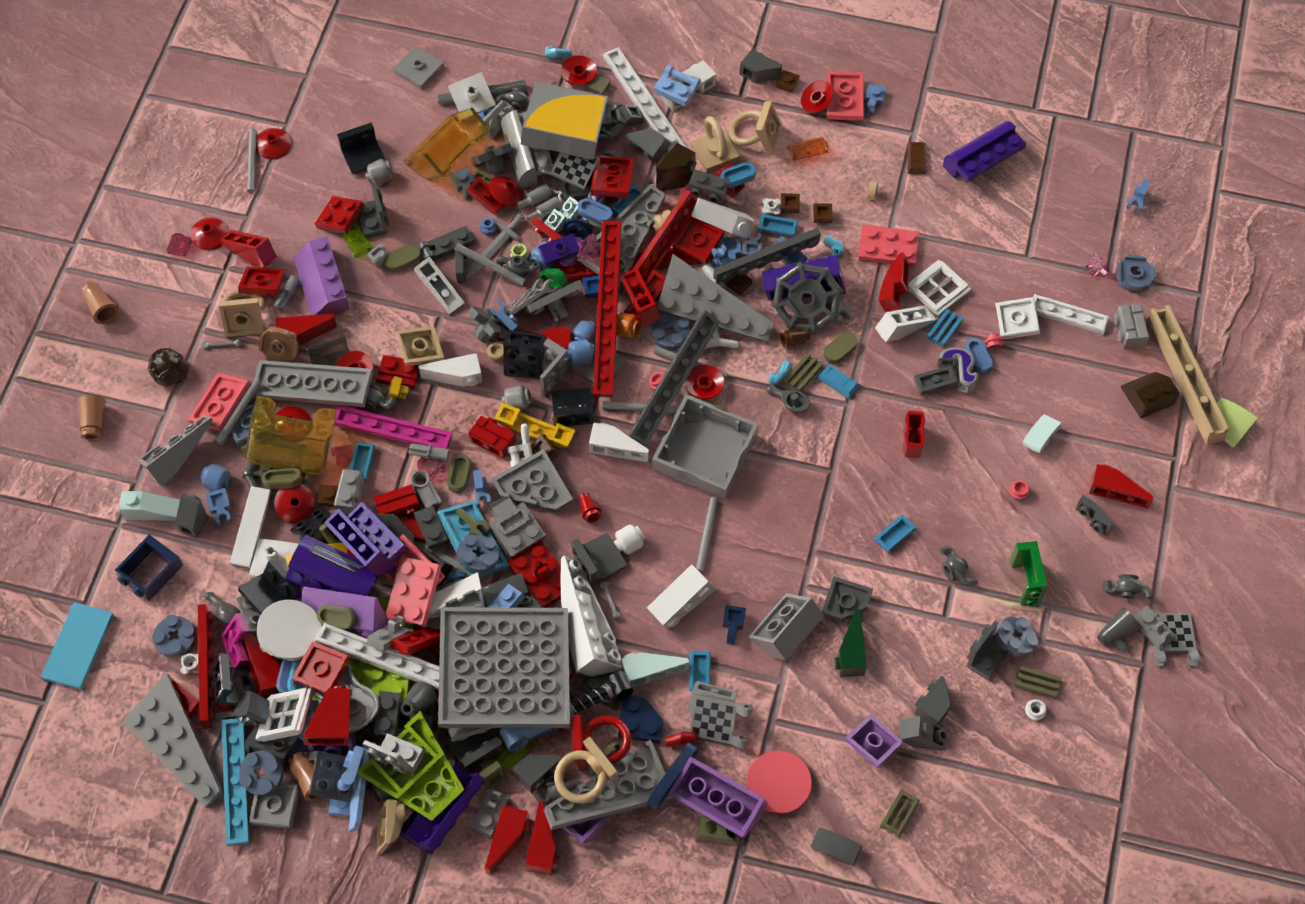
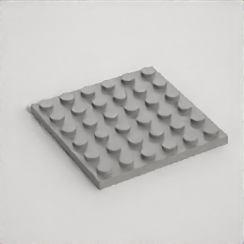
(504, 668)

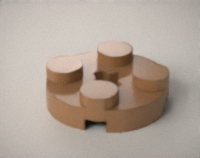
(283, 337)

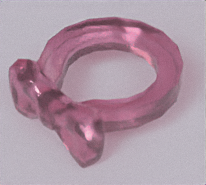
(432, 474)

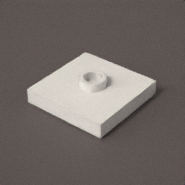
(1017, 318)

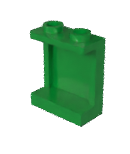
(1028, 556)

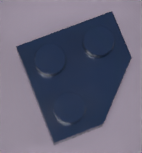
(641, 719)

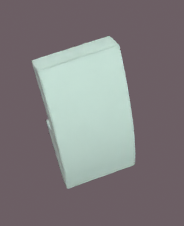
(558, 218)
(1041, 433)

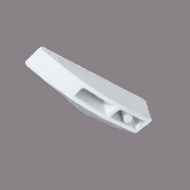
(588, 631)

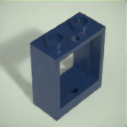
(147, 546)

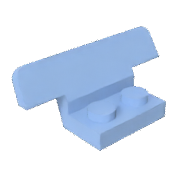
(354, 808)

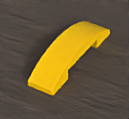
(512, 417)

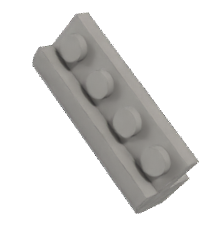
(524, 158)

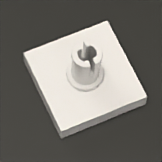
(472, 93)
(267, 550)

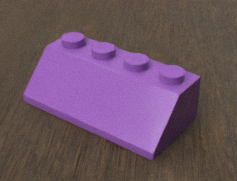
(320, 278)
(368, 609)
(718, 797)

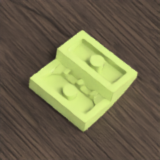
(1237, 420)

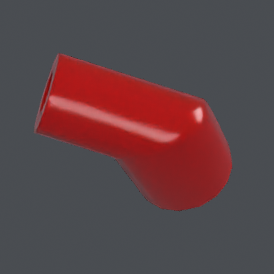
(681, 739)

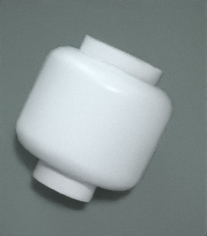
(629, 539)

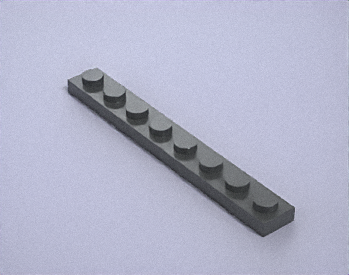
(674, 378)

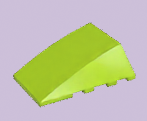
(433, 782)

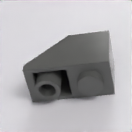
(759, 67)
(650, 141)
(191, 516)
(935, 703)
(251, 709)
(922, 733)
(535, 769)

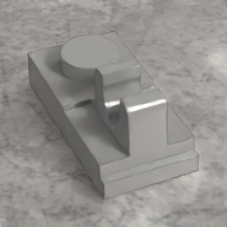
(495, 116)
(1154, 628)
(383, 637)
(489, 813)

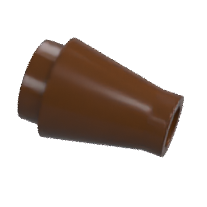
(792, 338)

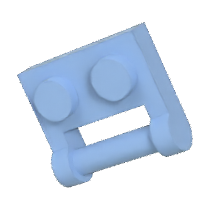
(674, 90)
(351, 763)

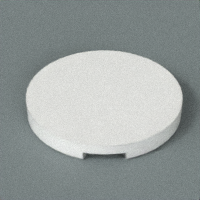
(287, 629)

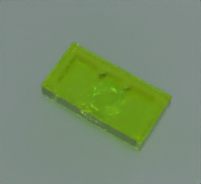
(356, 241)
(510, 759)

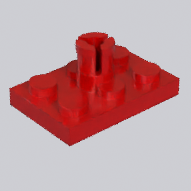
(612, 177)
(539, 573)

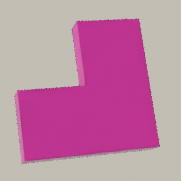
(233, 638)

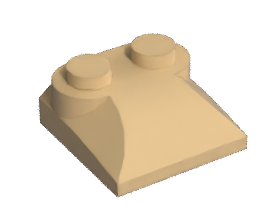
(420, 345)
(389, 824)

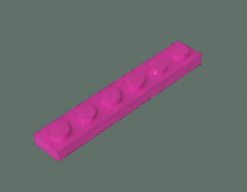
(391, 428)

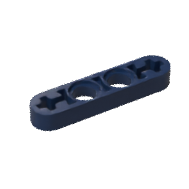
(663, 788)

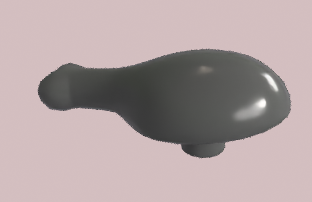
(793, 400)
(224, 610)

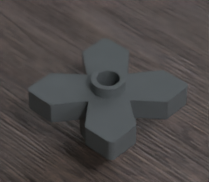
(492, 157)
(489, 325)

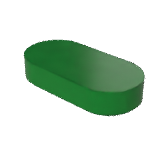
(558, 277)

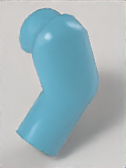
(552, 53)
(836, 246)
(783, 372)

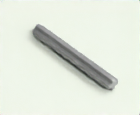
(495, 89)

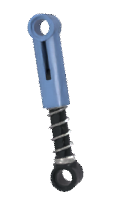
(616, 687)

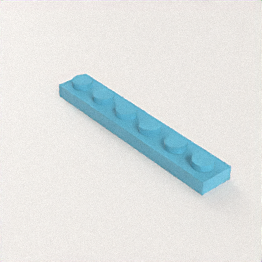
(234, 794)

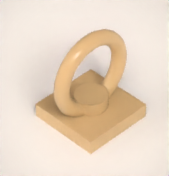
(767, 128)
(715, 148)
(243, 315)
(596, 761)

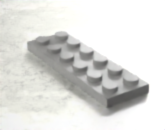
(313, 383)

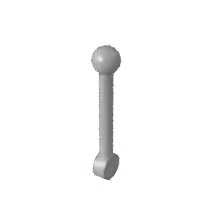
(205, 345)
(604, 586)

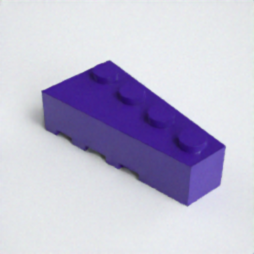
(832, 262)

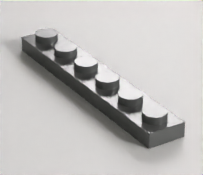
(761, 258)

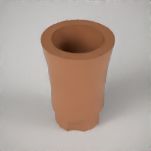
(99, 303)
(91, 416)
(302, 771)

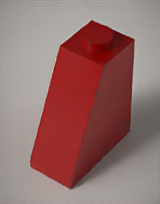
(330, 719)

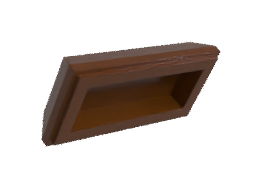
(916, 158)

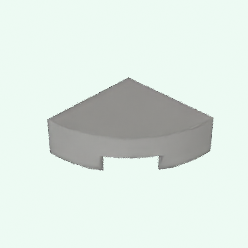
(378, 254)

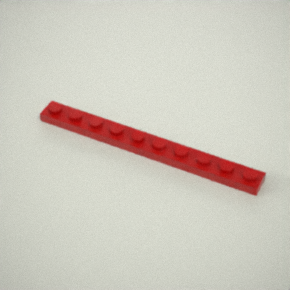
(607, 309)

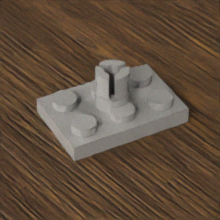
(554, 301)

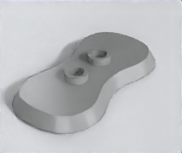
(363, 701)

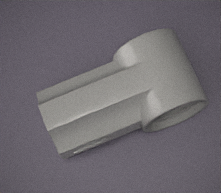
(425, 492)

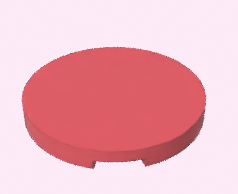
(781, 781)

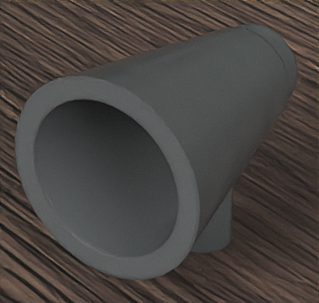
(1118, 627)
(420, 697)

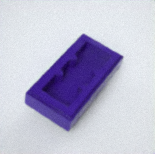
(558, 249)

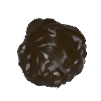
(167, 367)

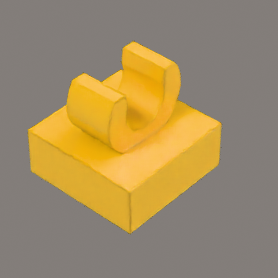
(396, 390)

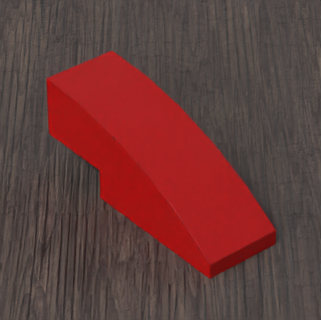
(895, 283)

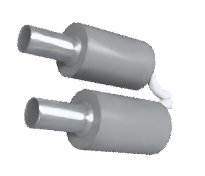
(539, 195)

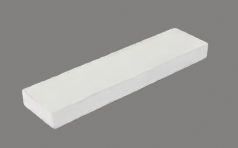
(1070, 315)
(250, 527)

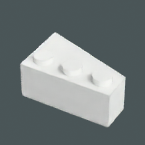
(460, 594)
(681, 597)

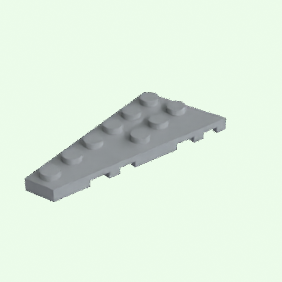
(636, 223)
(690, 293)
(170, 736)
(638, 777)

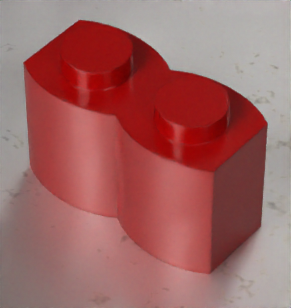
(913, 434)

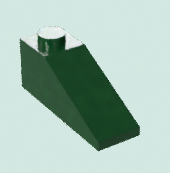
(851, 655)

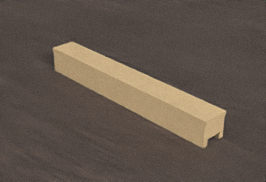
(1188, 375)

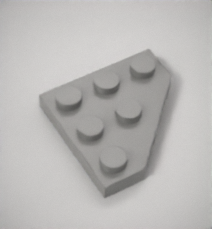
(534, 483)

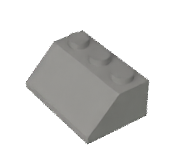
(786, 625)

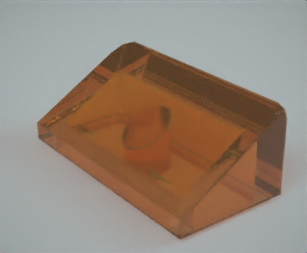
(808, 148)

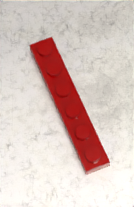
(666, 235)
(205, 657)

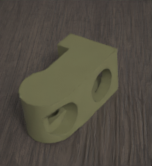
(714, 832)

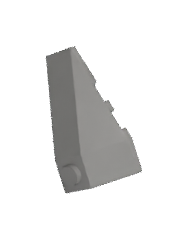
(166, 461)

